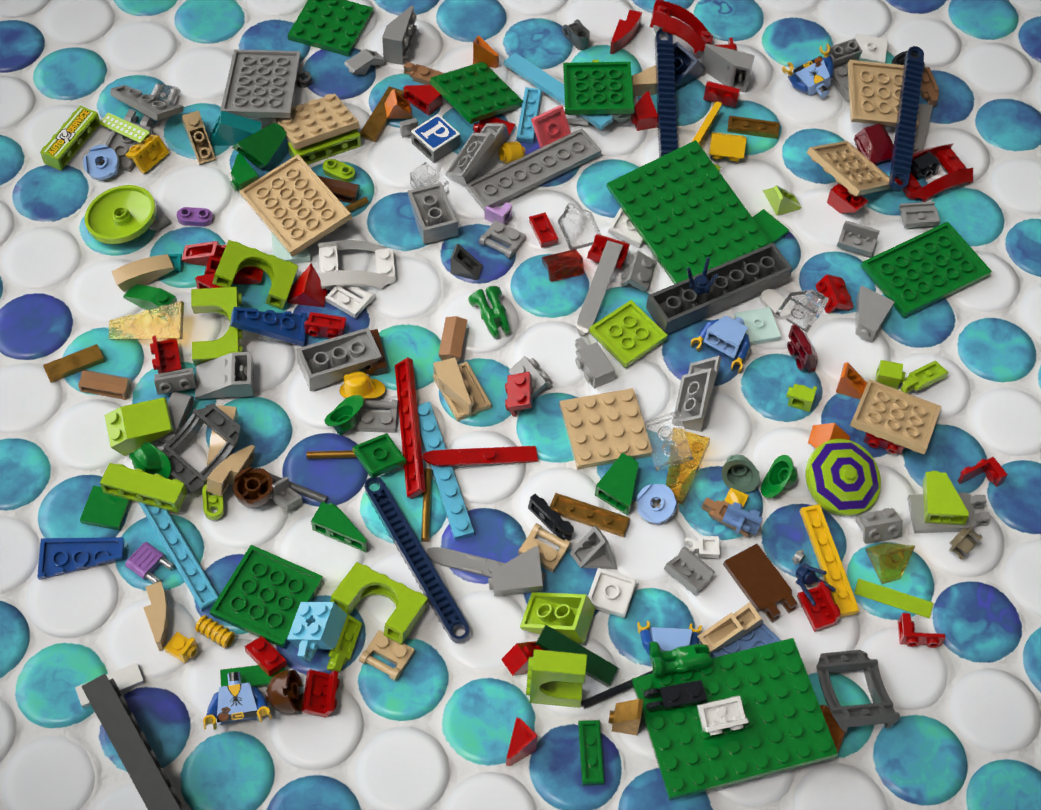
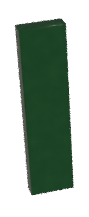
(596, 666)

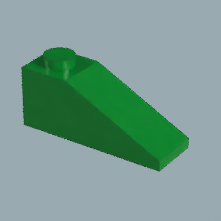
(149, 297)
(333, 523)

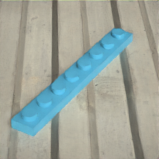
(444, 476)

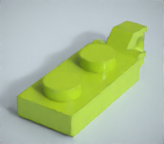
(924, 377)
(345, 644)

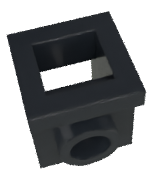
(925, 166)

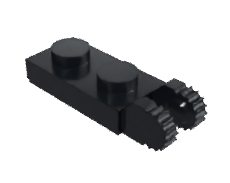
(550, 518)
(676, 696)

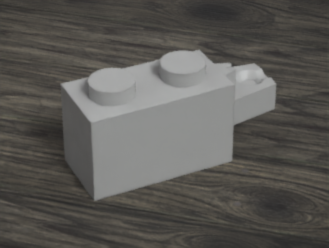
(593, 363)

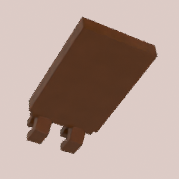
(760, 581)

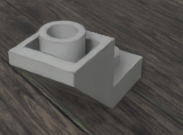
(361, 62)

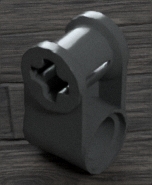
(577, 34)

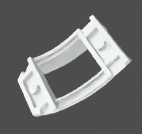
(332, 275)

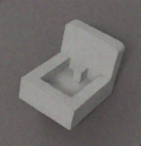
(285, 496)

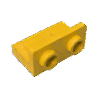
(148, 152)

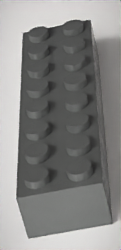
(737, 282)
(131, 745)

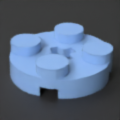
(108, 169)
(656, 492)

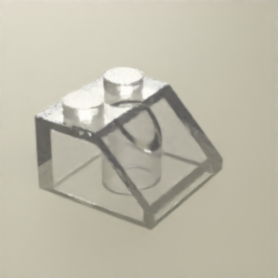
(802, 308)

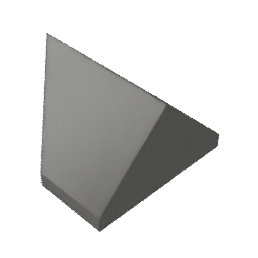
(594, 551)

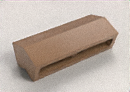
(452, 338)
(104, 384)

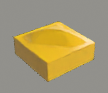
(736, 496)

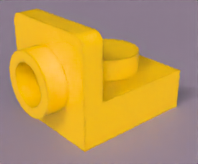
(181, 647)

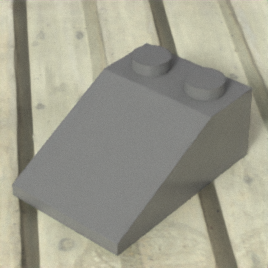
(433, 213)

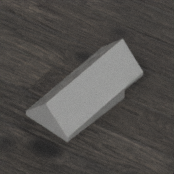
(477, 153)
(696, 392)

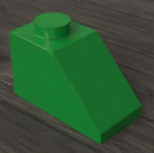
(242, 173)

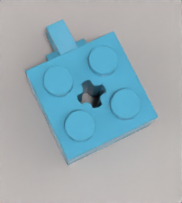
(316, 627)

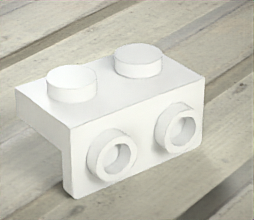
(722, 714)

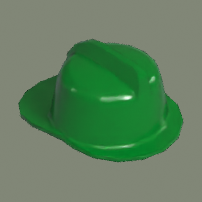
(345, 414)
(151, 460)
(779, 477)

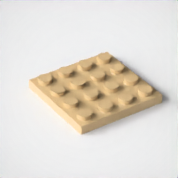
(874, 92)
(317, 121)
(850, 168)
(896, 416)
(604, 428)

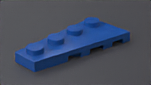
(279, 326)
(73, 554)

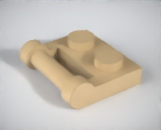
(549, 556)
(389, 650)

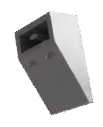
(399, 37)
(728, 66)
(225, 377)

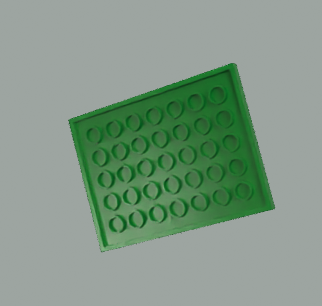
(686, 212)
(782, 714)

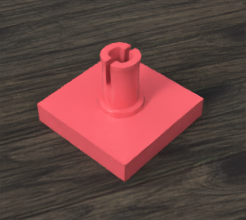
(551, 126)

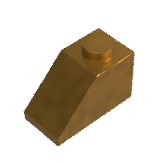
(626, 716)

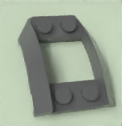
(221, 425)
(878, 712)

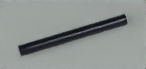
(609, 693)

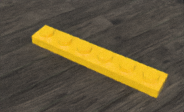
(829, 559)

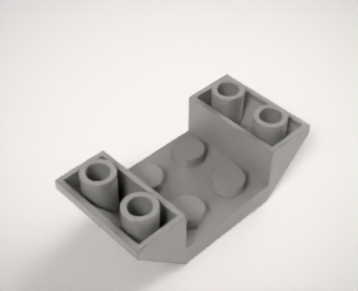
(840, 55)

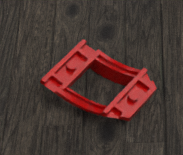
(695, 38)
(957, 174)

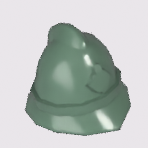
(740, 474)

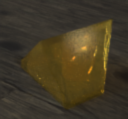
(889, 560)

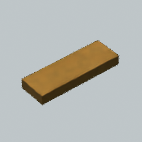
(753, 127)
(73, 363)

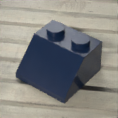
(686, 65)

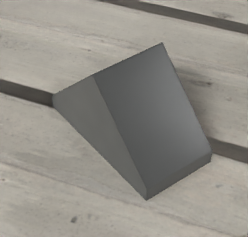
(464, 264)

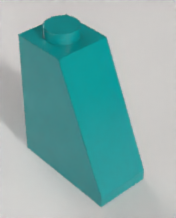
(232, 128)

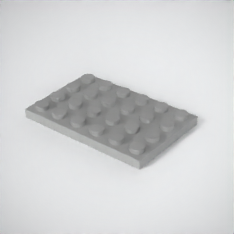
(261, 83)

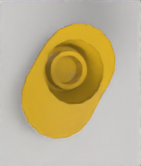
(361, 384)

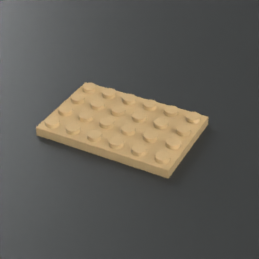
(295, 205)

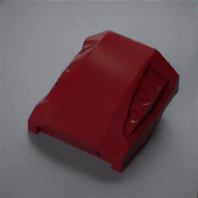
(875, 143)
(801, 345)

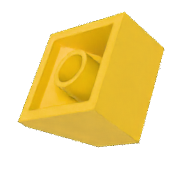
(727, 145)

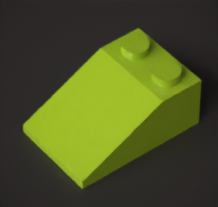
(138, 423)
(562, 612)

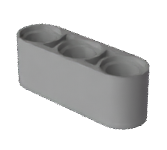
(179, 408)

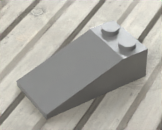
(333, 358)

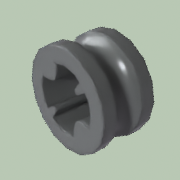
(304, 83)

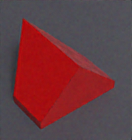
(308, 289)
(522, 742)

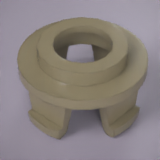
(964, 541)

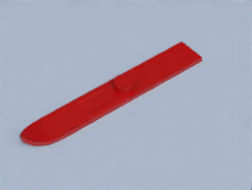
(480, 456)

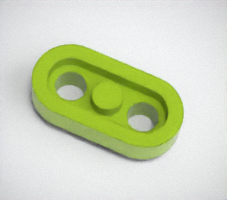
(338, 170)
(212, 503)

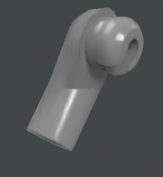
(159, 223)

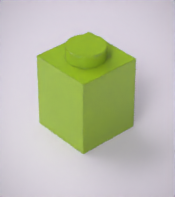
(890, 373)

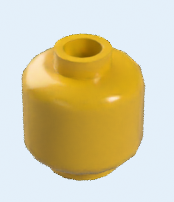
(511, 151)

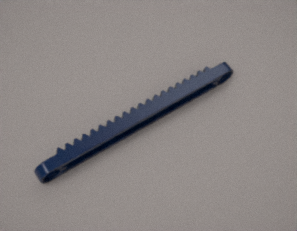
(665, 93)
(906, 119)
(417, 560)

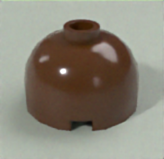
(253, 487)
(284, 692)

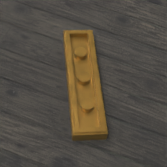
(378, 118)
(590, 514)

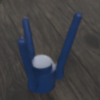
(700, 283)
(806, 575)

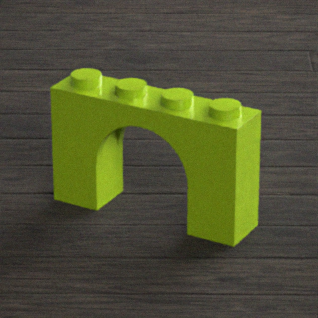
(240, 256)
(216, 301)
(364, 581)
(556, 678)

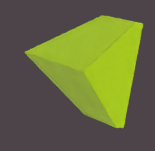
(781, 200)

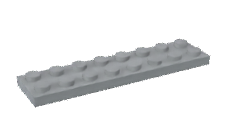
(533, 169)

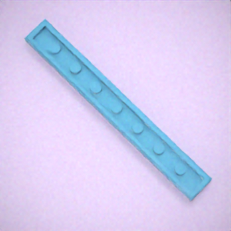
(550, 86)
(181, 556)

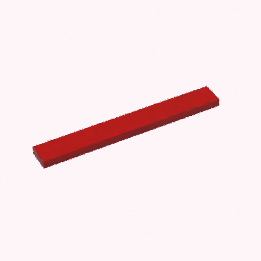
(410, 428)

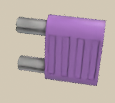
(146, 561)

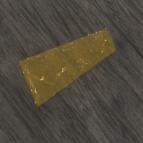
(162, 322)
(682, 475)

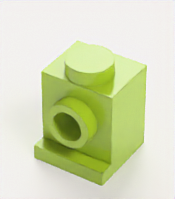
(801, 397)

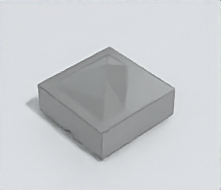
(406, 127)

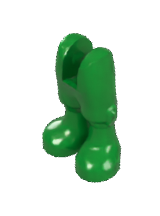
(493, 317)
(679, 659)

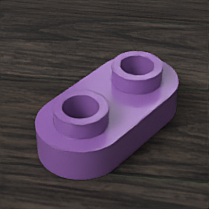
(192, 216)

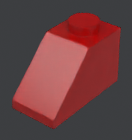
(423, 97)
(644, 113)

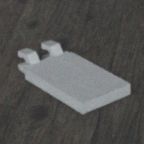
(122, 144)
(916, 509)

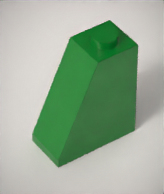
(261, 145)
(618, 483)

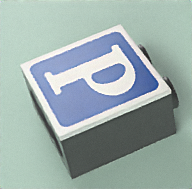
(435, 138)

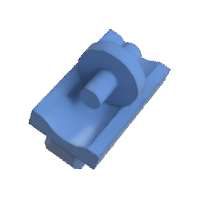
(742, 519)

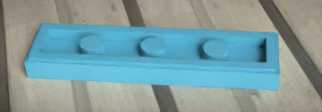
(529, 110)

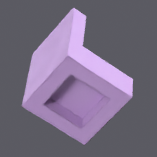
(499, 214)

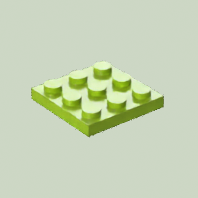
(628, 333)

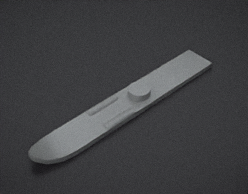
(598, 287)
(465, 561)

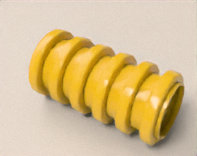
(215, 631)

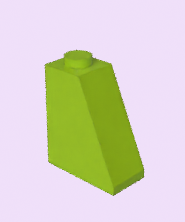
(942, 501)

